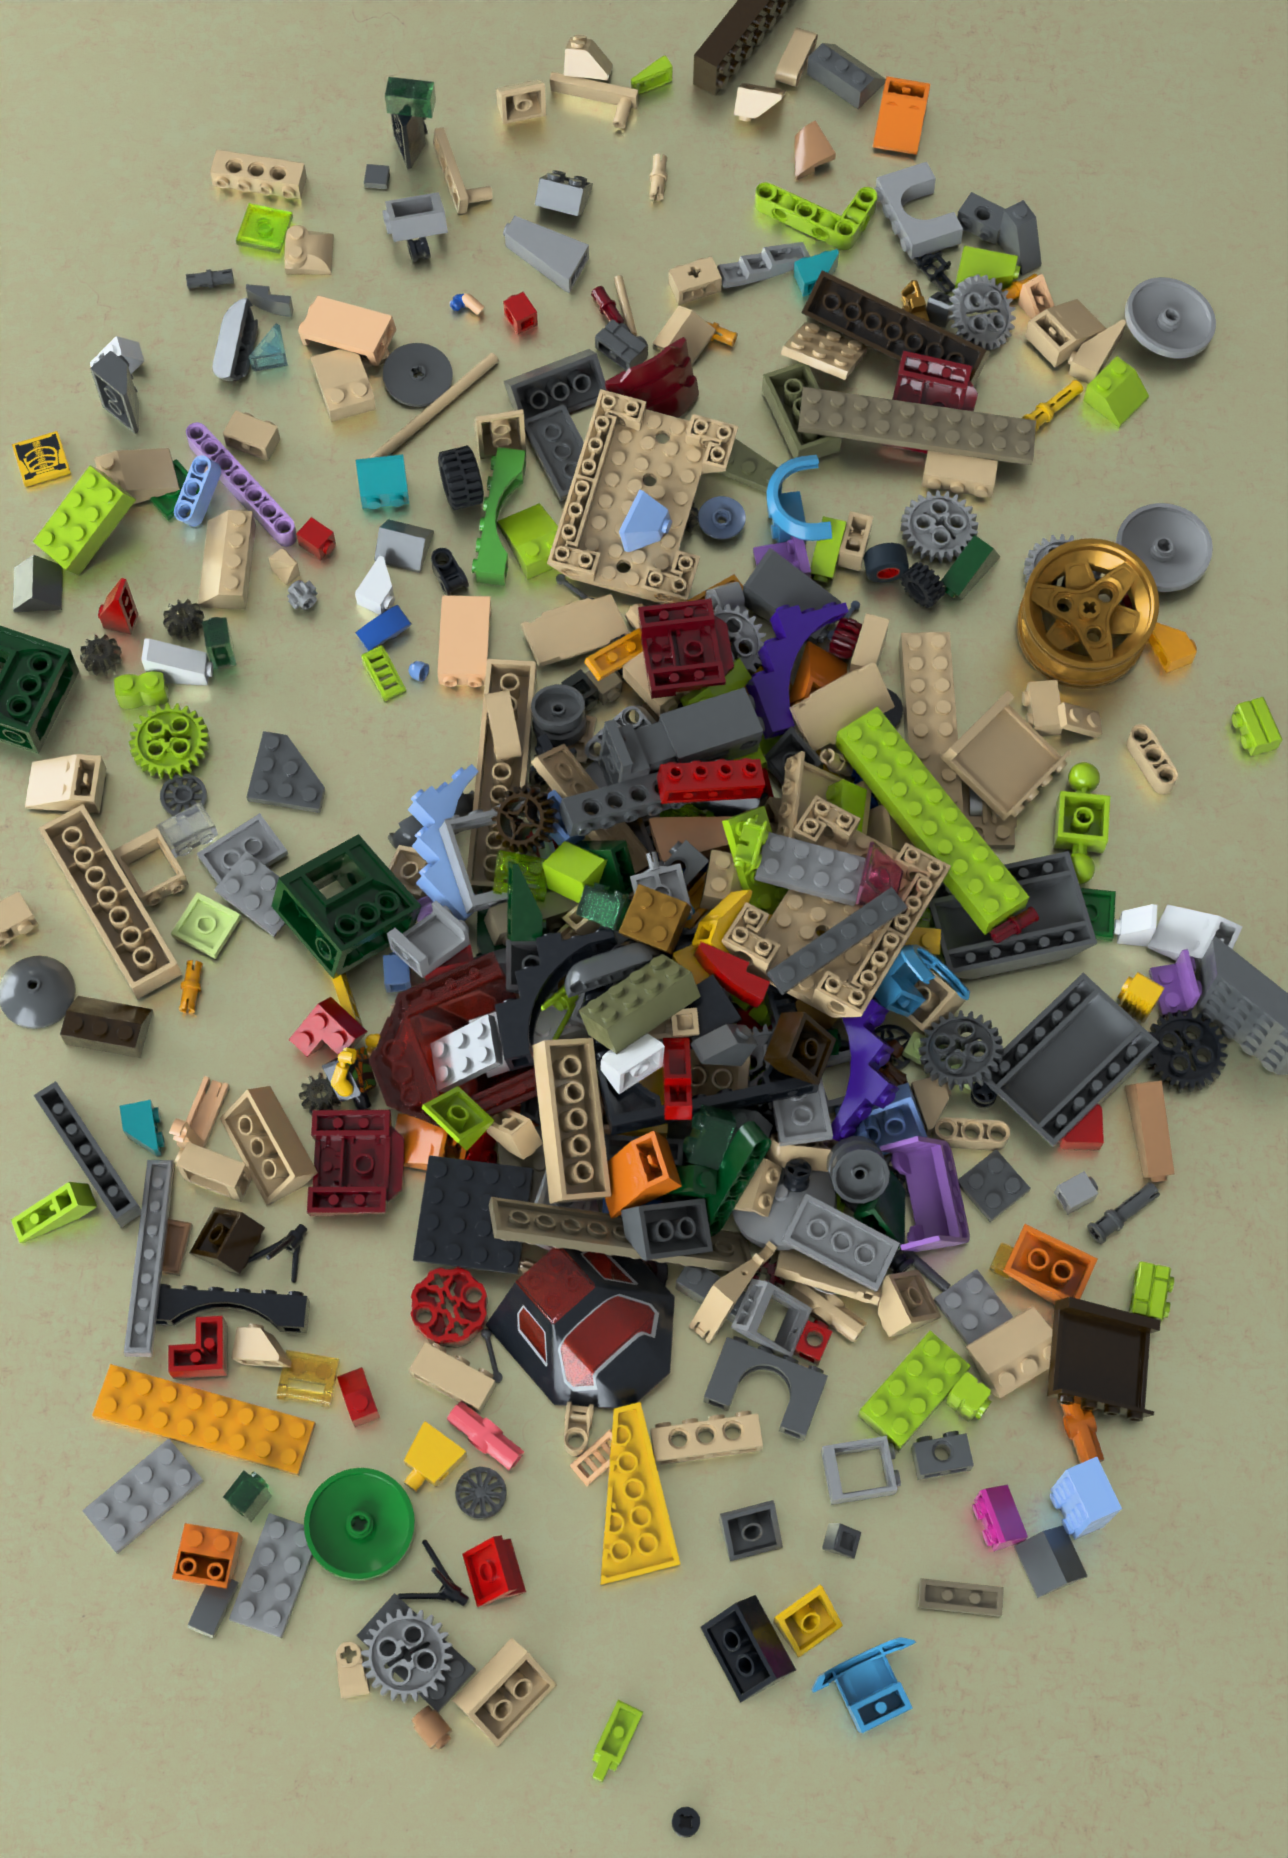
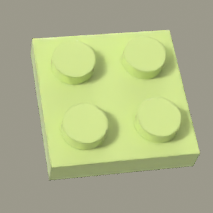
(206, 925)

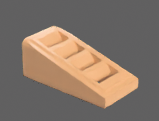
(578, 1468)

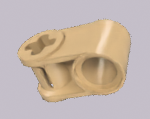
(577, 1423)
(351, 1675)

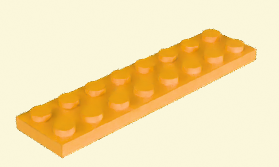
(204, 1419)

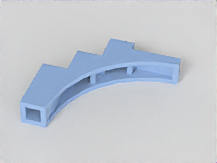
(431, 810)

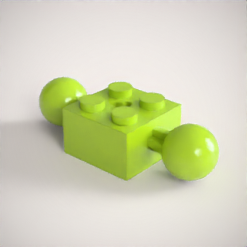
(1091, 810)

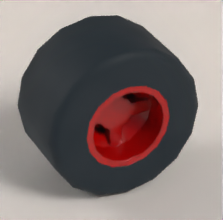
(886, 562)

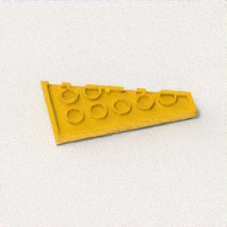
(636, 1518)

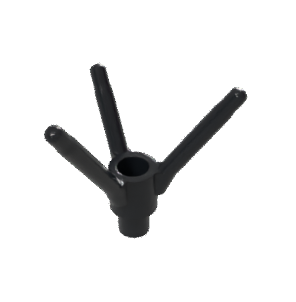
(290, 1243)
(448, 1590)

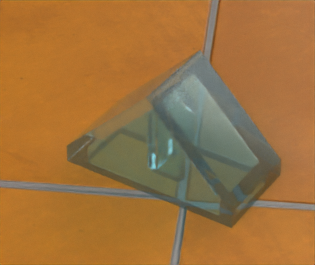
(269, 352)

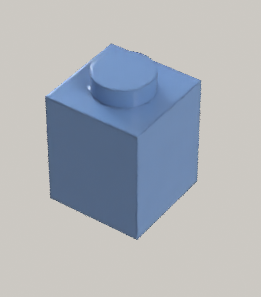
(396, 973)

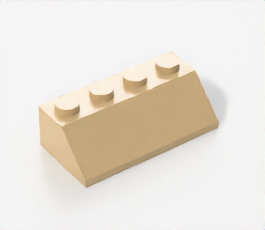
(227, 560)
(268, 1144)

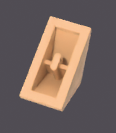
(1035, 296)

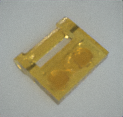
(309, 1369)

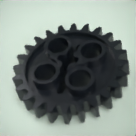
(1206, 1044)

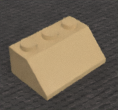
(1013, 1352)
(504, 1692)

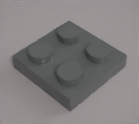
(993, 1185)

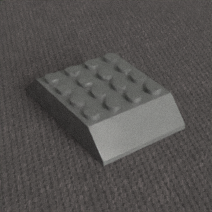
(1057, 935)
(1244, 1005)
(1070, 1059)

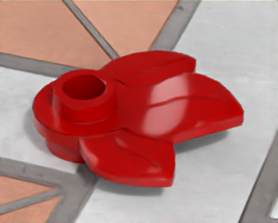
(483, 1150)

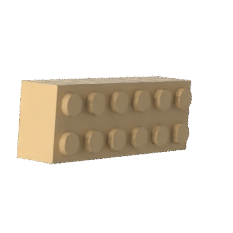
(571, 1120)

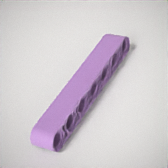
(243, 493)

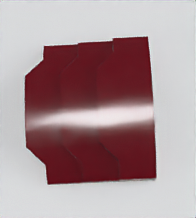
(662, 381)
(933, 383)
(684, 647)
(356, 1162)

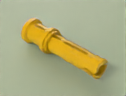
(1045, 411)

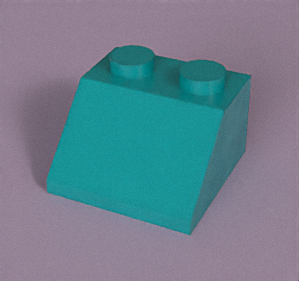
(382, 481)

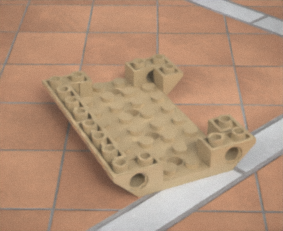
(608, 476)
(853, 978)

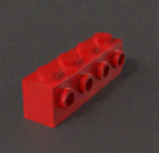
(710, 780)

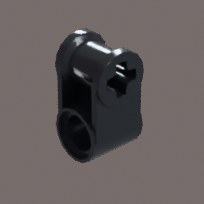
(450, 574)

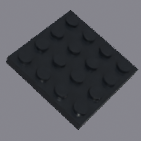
(456, 1214)

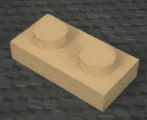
(1079, 720)

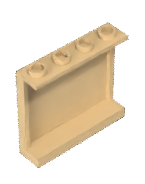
(1004, 759)
(800, 787)

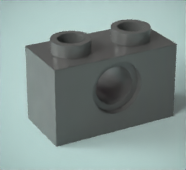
(981, 217)
(929, 1466)

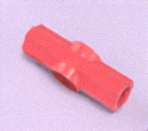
(485, 1435)

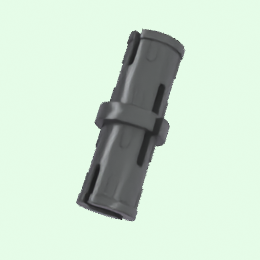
(209, 278)

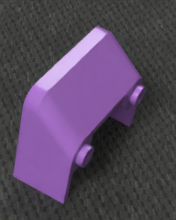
(932, 1192)

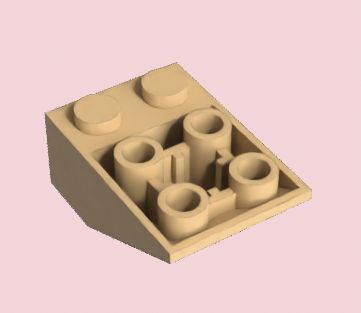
(1062, 330)
(67, 783)

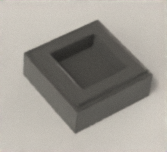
(376, 176)

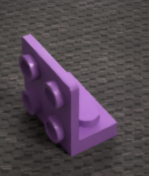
(792, 550)
(1180, 985)

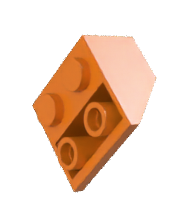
(207, 1556)

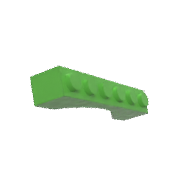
(508, 475)

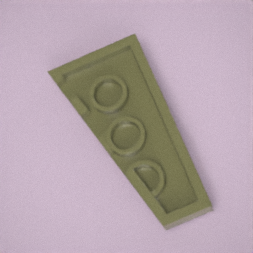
(749, 467)

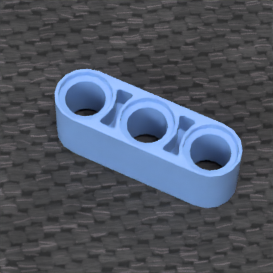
(197, 503)

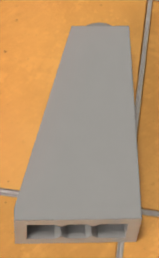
(547, 251)

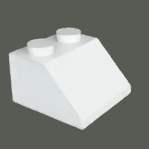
(633, 1062)

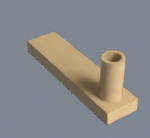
(621, 96)
(459, 194)

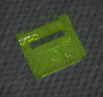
(531, 869)

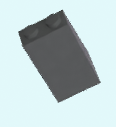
(780, 583)

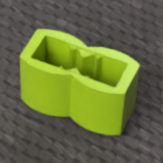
(146, 689)

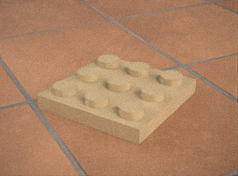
(824, 350)

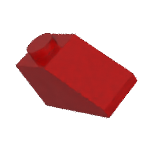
(358, 1397)

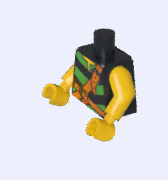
(352, 1073)

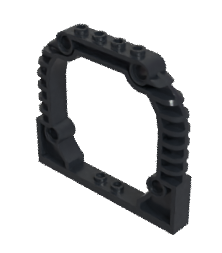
(641, 1108)

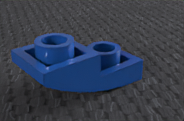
(383, 627)

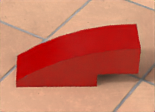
(732, 974)
(677, 1079)

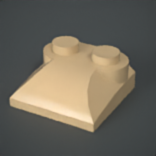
(308, 251)
(406, 867)

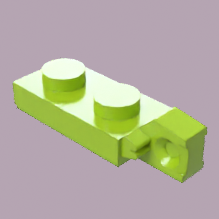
(615, 1738)

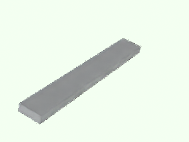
(149, 1259)

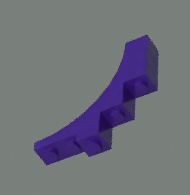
(777, 657)
(866, 1083)

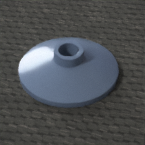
(721, 509)

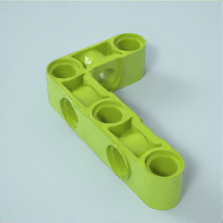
(815, 220)

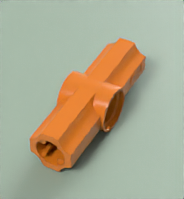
(1082, 1429)

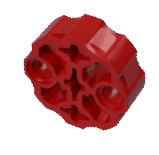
(474, 1311)

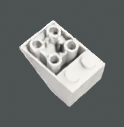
(1191, 930)

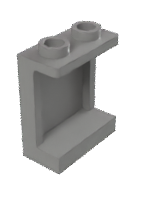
(430, 940)

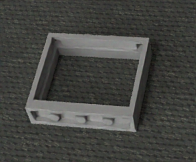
(475, 820)

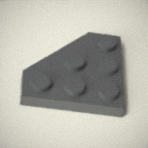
(284, 777)

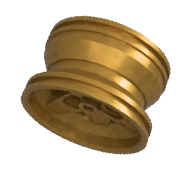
(1087, 613)

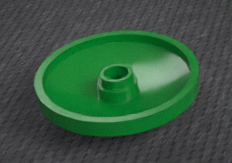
(359, 1524)

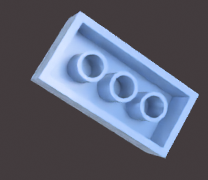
(1084, 1498)

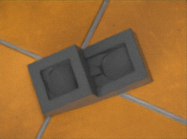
(262, 298)
(211, 1608)

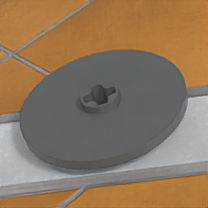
(409, 360)

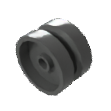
(559, 714)
(858, 1169)

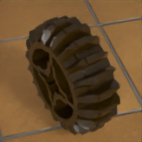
(515, 837)

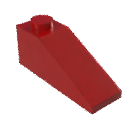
(119, 609)

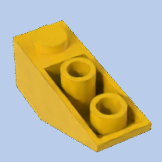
(719, 920)

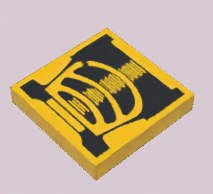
(41, 458)

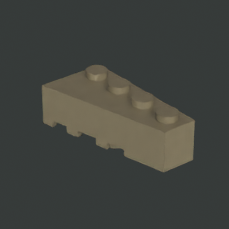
(552, 909)

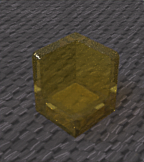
(1000, 1260)

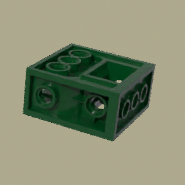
(32, 687)
(353, 922)

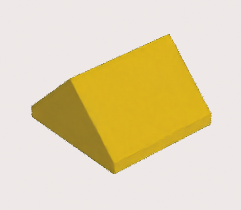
(808, 1621)

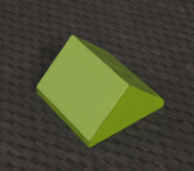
(571, 869)
(459, 1116)

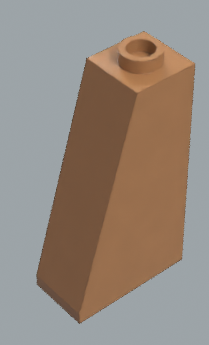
(700, 832)
(1150, 1129)

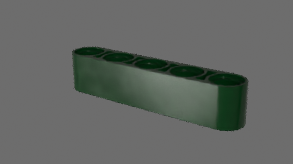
(735, 1173)

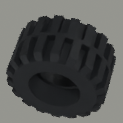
(460, 477)

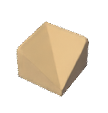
(284, 566)

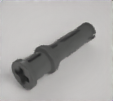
(1115, 1218)

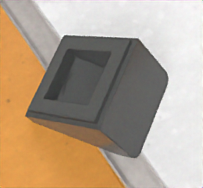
(841, 1540)

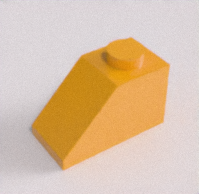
(1172, 647)

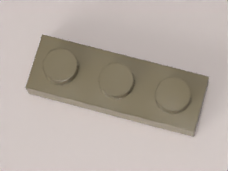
(960, 1597)

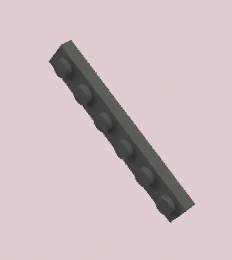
(836, 941)

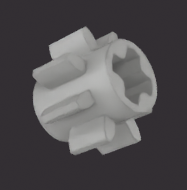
(302, 594)

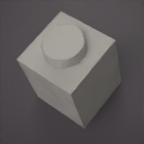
(1076, 1192)

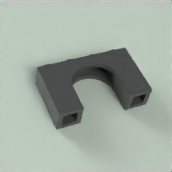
(740, 1359)

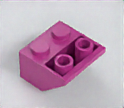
(999, 1517)

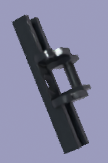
(929, 260)

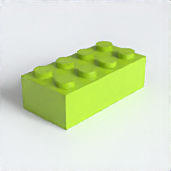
(84, 520)
(914, 1390)

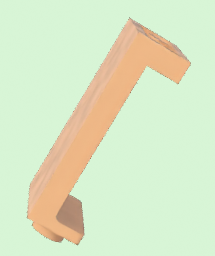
(348, 328)
(464, 640)

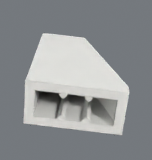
(177, 663)

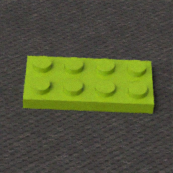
(764, 895)

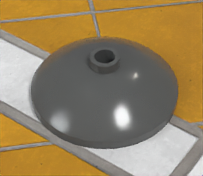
(43, 1004)

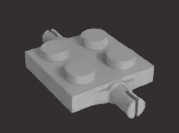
(663, 879)

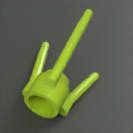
(561, 1002)

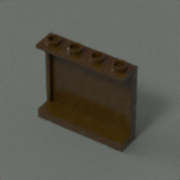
(1100, 1358)

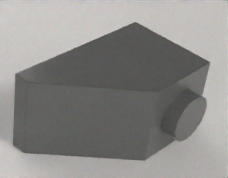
(725, 1045)

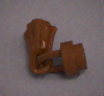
(892, 1072)

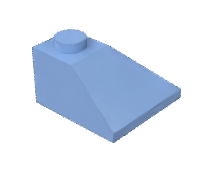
(644, 523)

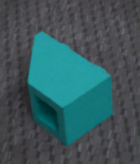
(809, 268)
(141, 1127)

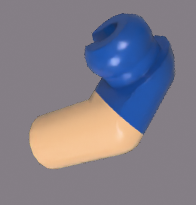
(466, 300)

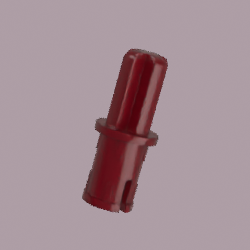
(606, 305)
(1014, 925)

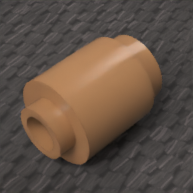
(432, 1728)

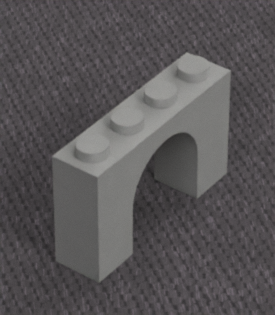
(916, 235)

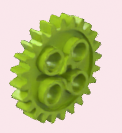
(169, 722)

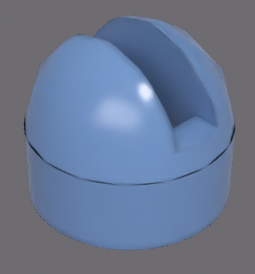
(419, 670)

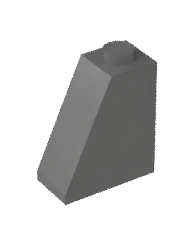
(1020, 236)

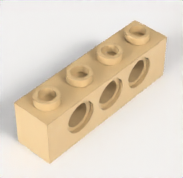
(258, 174)
(667, 1453)

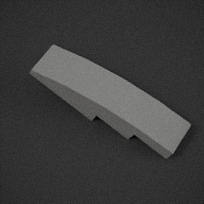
(762, 266)

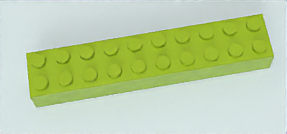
(931, 819)

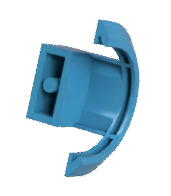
(787, 508)
(911, 965)
(869, 1685)

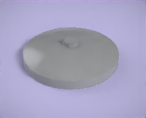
(1170, 317)
(1169, 543)
(785, 1202)

